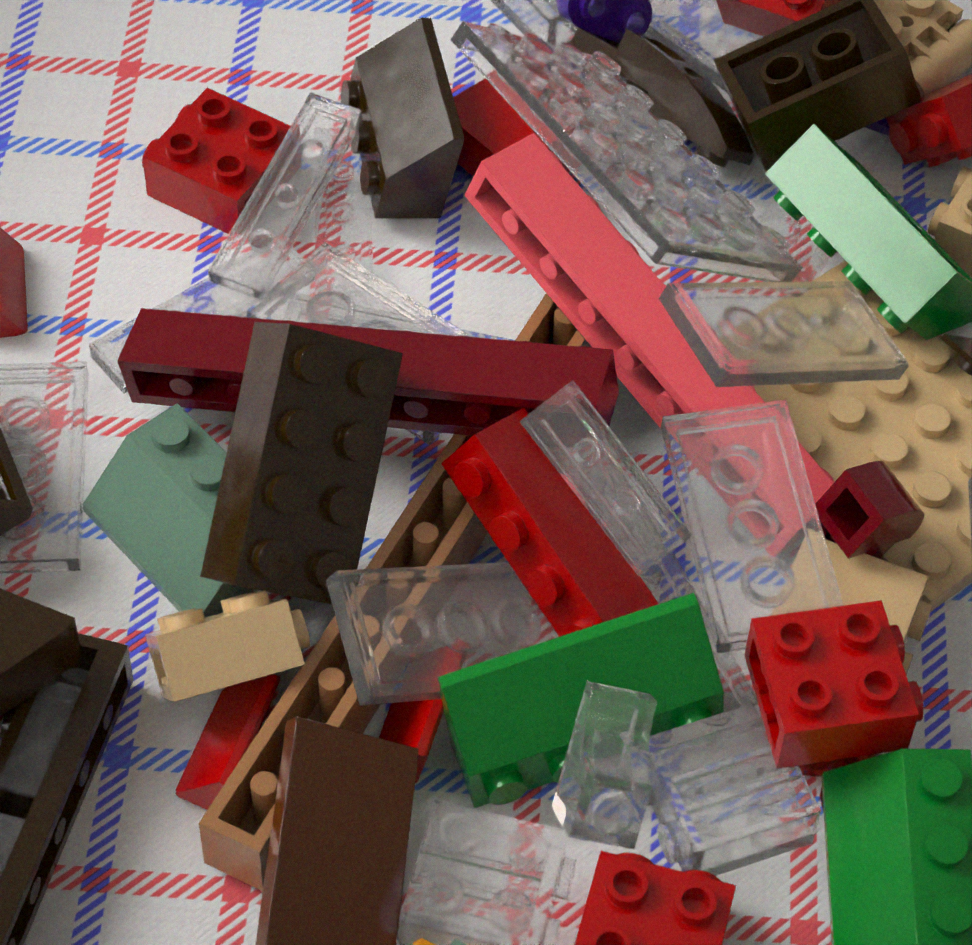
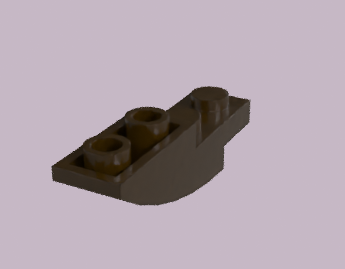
(678, 93)

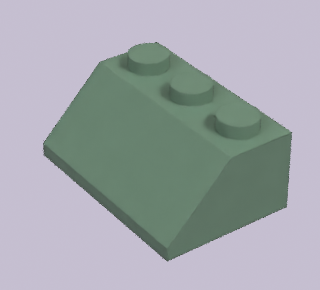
(160, 507)

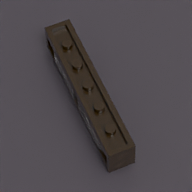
(46, 769)

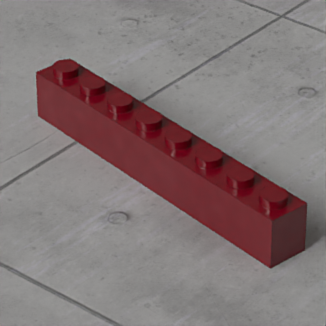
(441, 382)

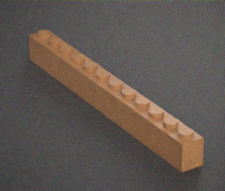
(431, 531)

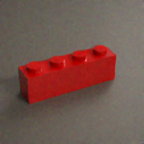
(544, 529)

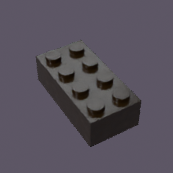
(300, 461)

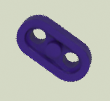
(607, 17)

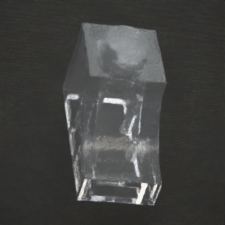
(606, 767)

